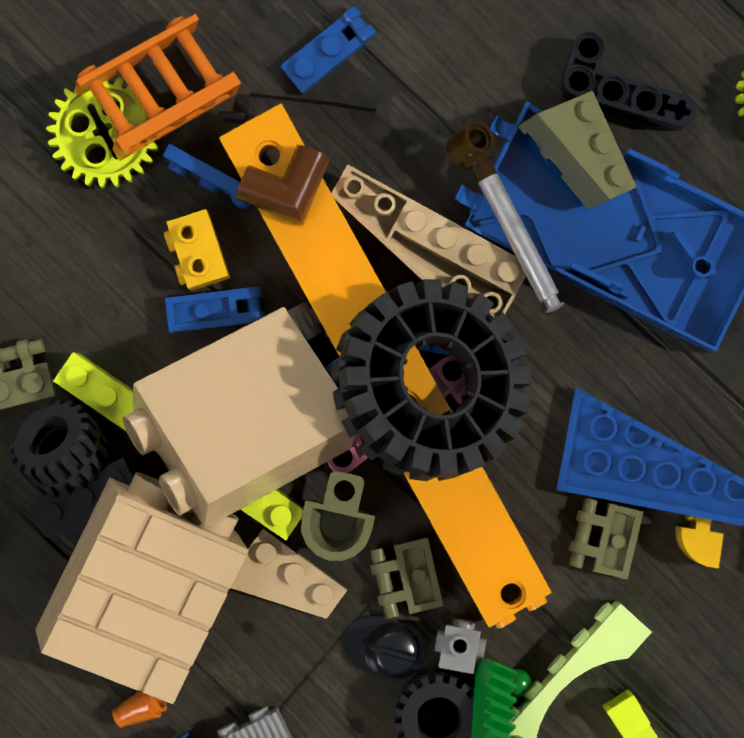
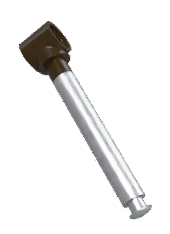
(471, 150)

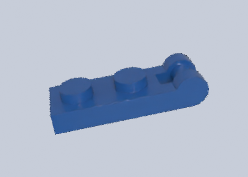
(327, 51)
(210, 178)
(213, 309)

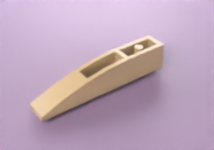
(430, 242)

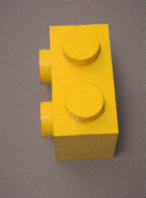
(197, 250)

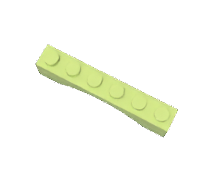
(611, 638)

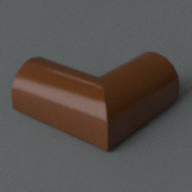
(290, 195)

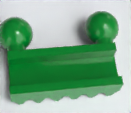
(493, 698)

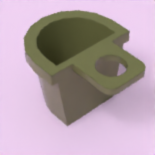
(337, 527)

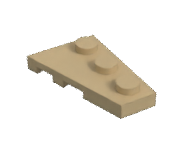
(286, 577)

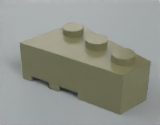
(582, 149)

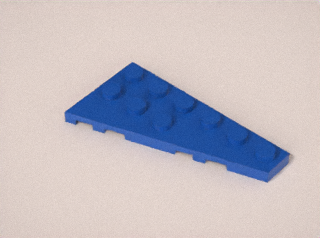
(633, 464)

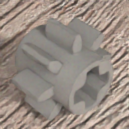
(306, 320)

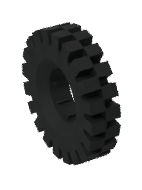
(386, 414)

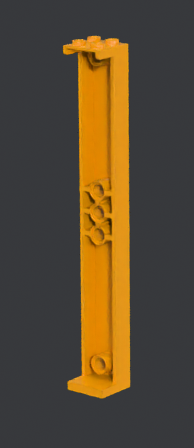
(338, 287)

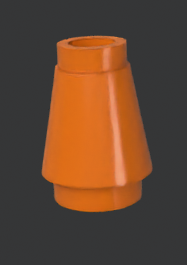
(137, 709)

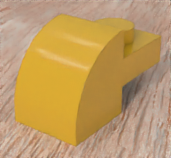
(700, 542)

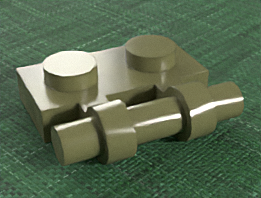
(28, 383)
(616, 539)
(417, 575)

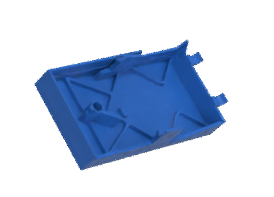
(651, 251)

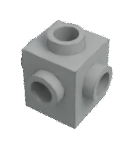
(460, 660)

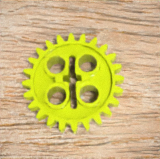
(76, 146)

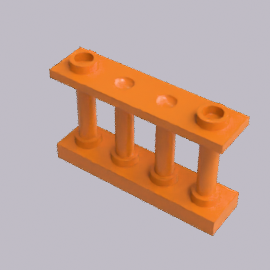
(159, 121)

